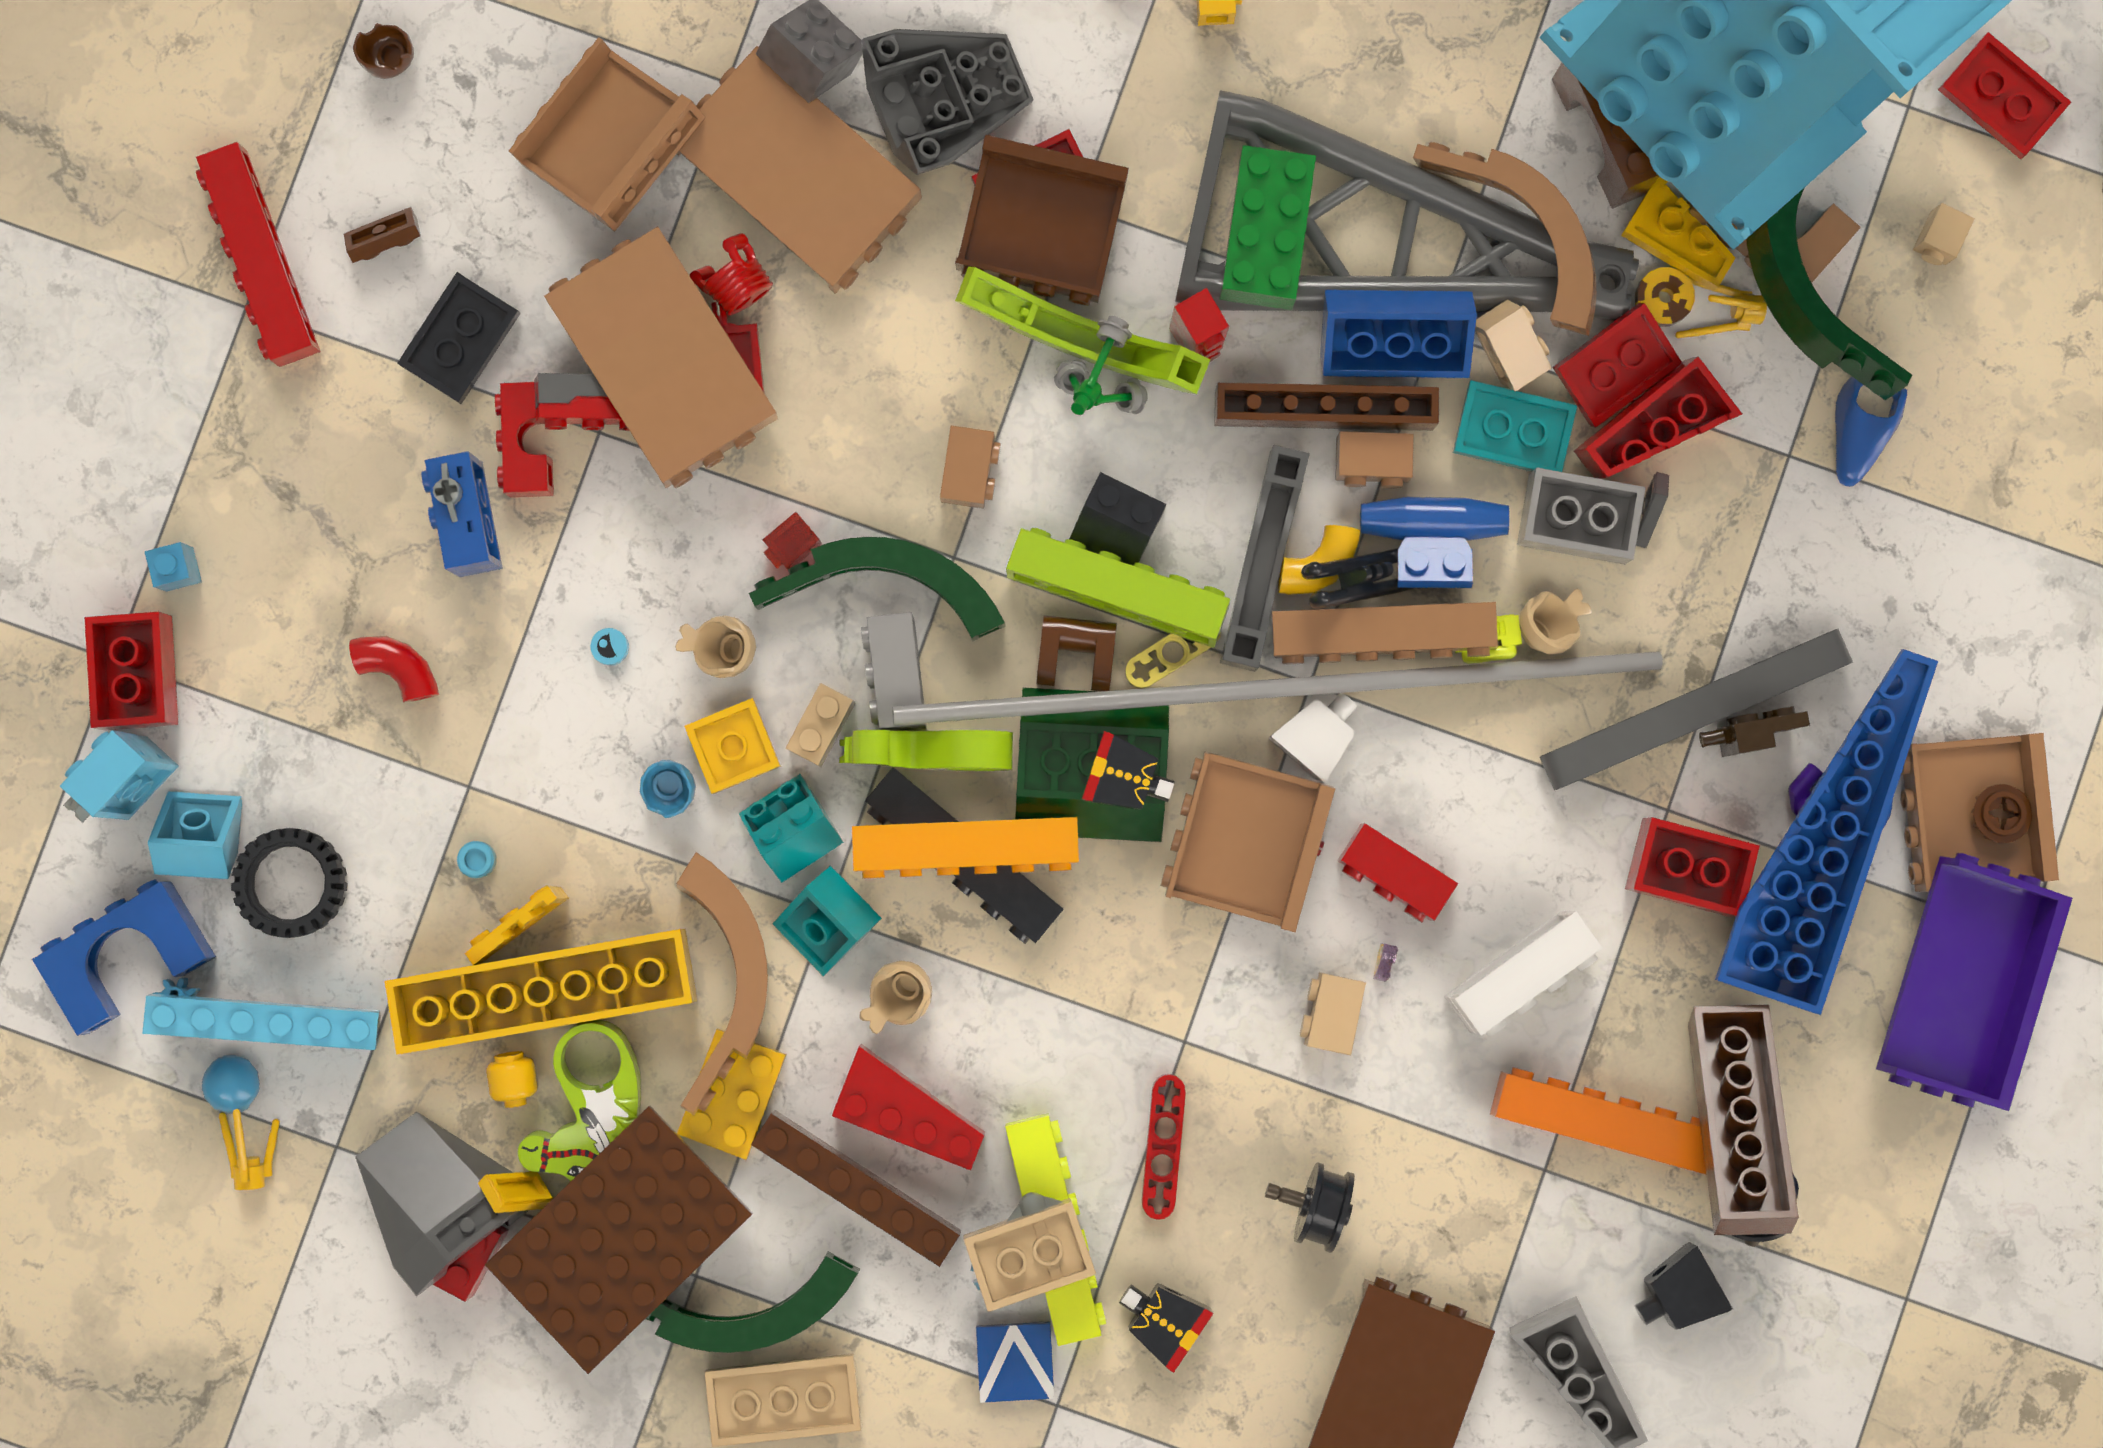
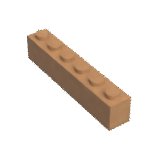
(1385, 631)

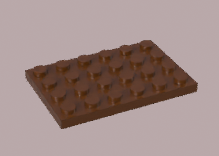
(618, 1239)

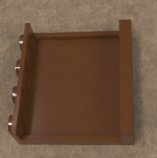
(1042, 219)

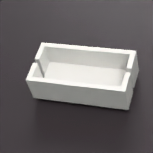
(1523, 973)

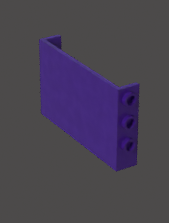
(1974, 983)

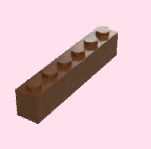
(1326, 406)
(856, 1188)

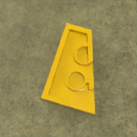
(515, 923)

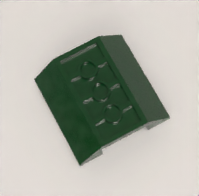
(1059, 757)

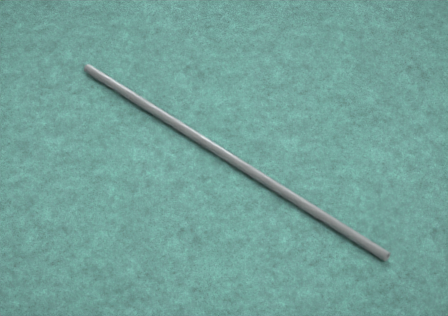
(1275, 688)

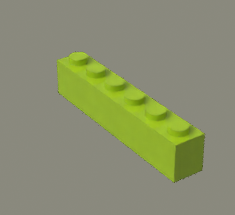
(1118, 587)

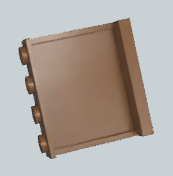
(606, 134)
(1942, 791)
(1248, 840)

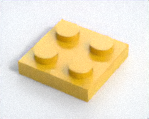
(732, 746)

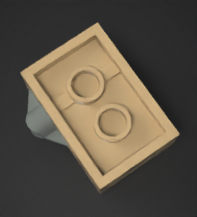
(1029, 1251)

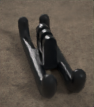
(1355, 577)

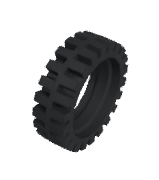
(245, 882)

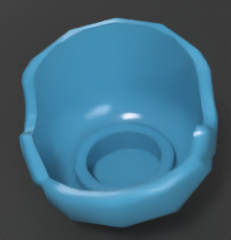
(667, 788)
(230, 1084)

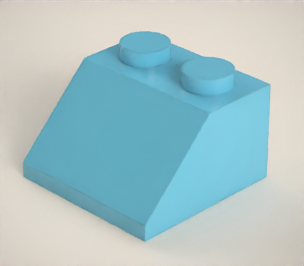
(196, 835)

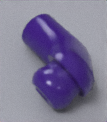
(1801, 787)

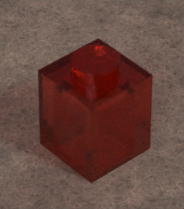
(790, 542)

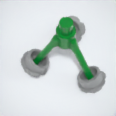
(1087, 392)

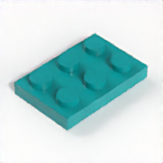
(1514, 428)

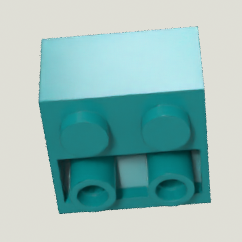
(790, 828)

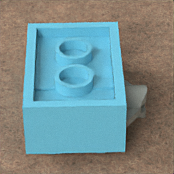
(116, 776)

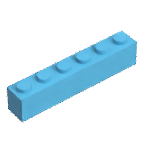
(261, 1021)

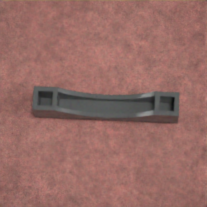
(1264, 558)

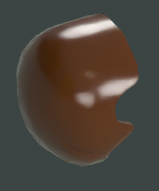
(384, 51)

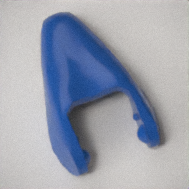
(1860, 434)

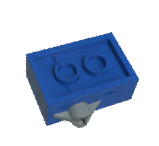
(462, 513)

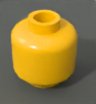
(511, 1078)

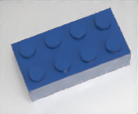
(1397, 333)

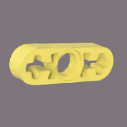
(1154, 675)

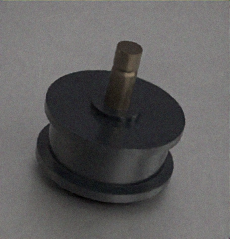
(1322, 1206)

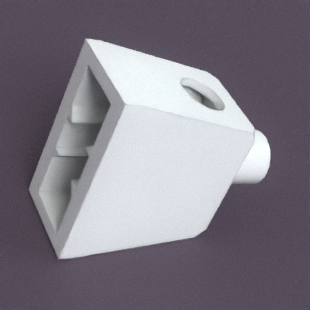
(1317, 736)

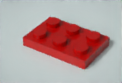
(2004, 95)
(1617, 365)

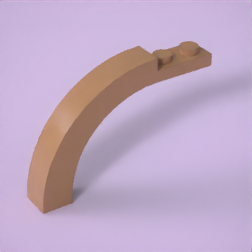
(1576, 270)
(734, 917)

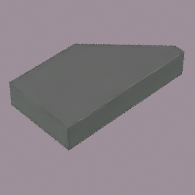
(1652, 507)

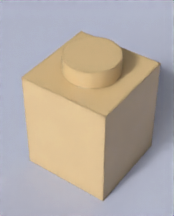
(1943, 235)

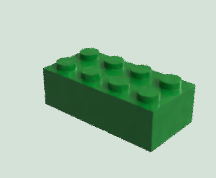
(1267, 227)

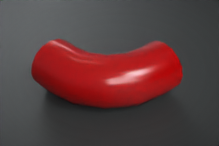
(397, 661)

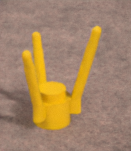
(1745, 308)
(247, 1171)

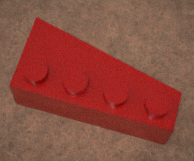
(896, 1107)

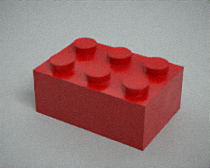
(131, 671)
(1691, 866)

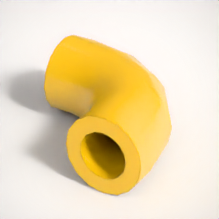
(1336, 544)

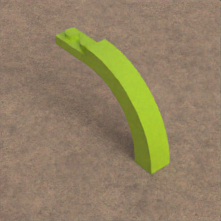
(1075, 335)

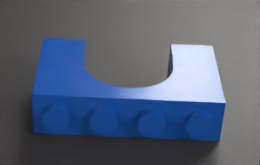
(71, 963)

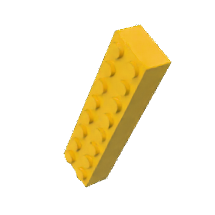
(540, 991)

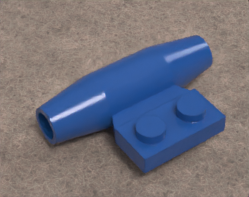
(1434, 536)

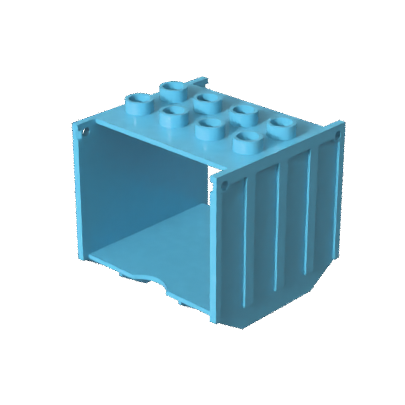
(1753, 93)

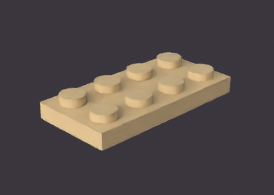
(783, 1400)

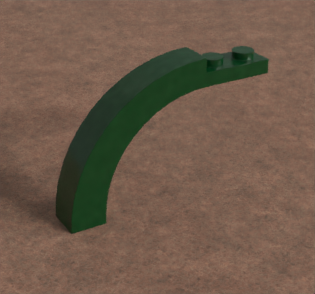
(1803, 313)
(891, 556)
(762, 1327)

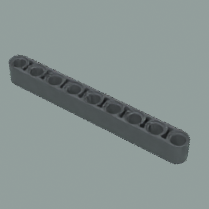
(1696, 709)

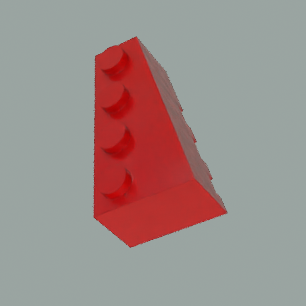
(1668, 413)

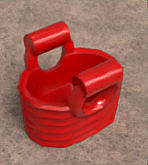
(738, 282)

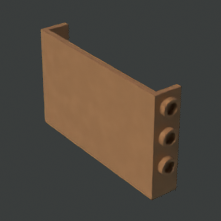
(799, 171)
(661, 357)

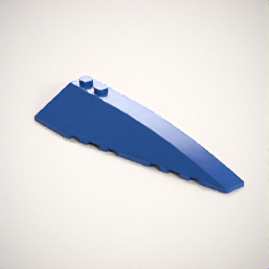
(1808, 892)

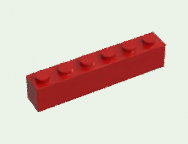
(257, 255)

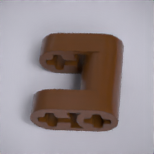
(1077, 636)

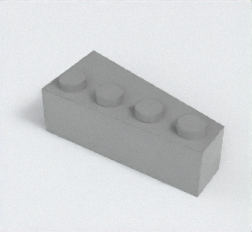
(1575, 1363)

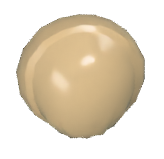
(1551, 623)
(720, 646)
(897, 995)

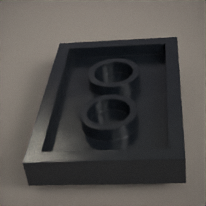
(458, 338)

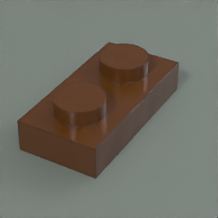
(373, 238)

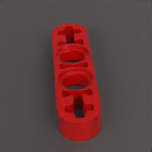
(1167, 1146)

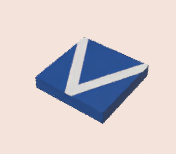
(1015, 1362)

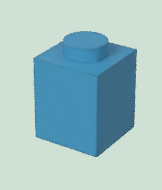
(173, 566)

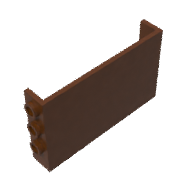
(1403, 1373)

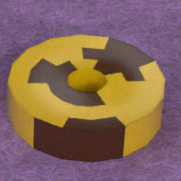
(1676, 285)

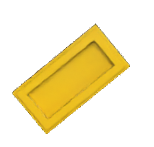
(515, 1191)

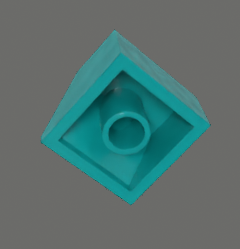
(826, 920)

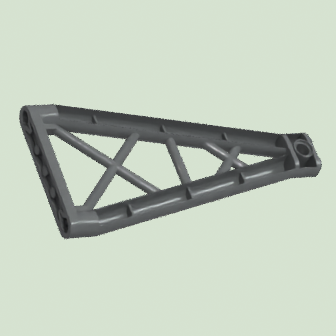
(1479, 216)

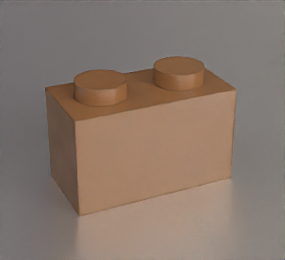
(1374, 458)
(968, 467)

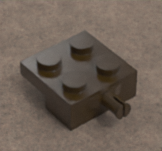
(1750, 734)

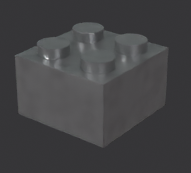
(810, 49)

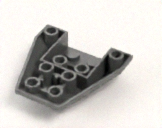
(941, 91)
(428, 1198)

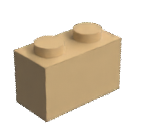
(1512, 344)
(820, 725)
(1333, 1013)

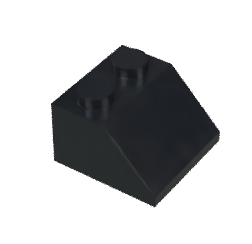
(1117, 520)

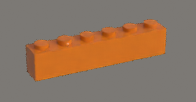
(1599, 1121)

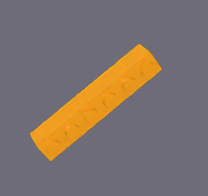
(965, 845)

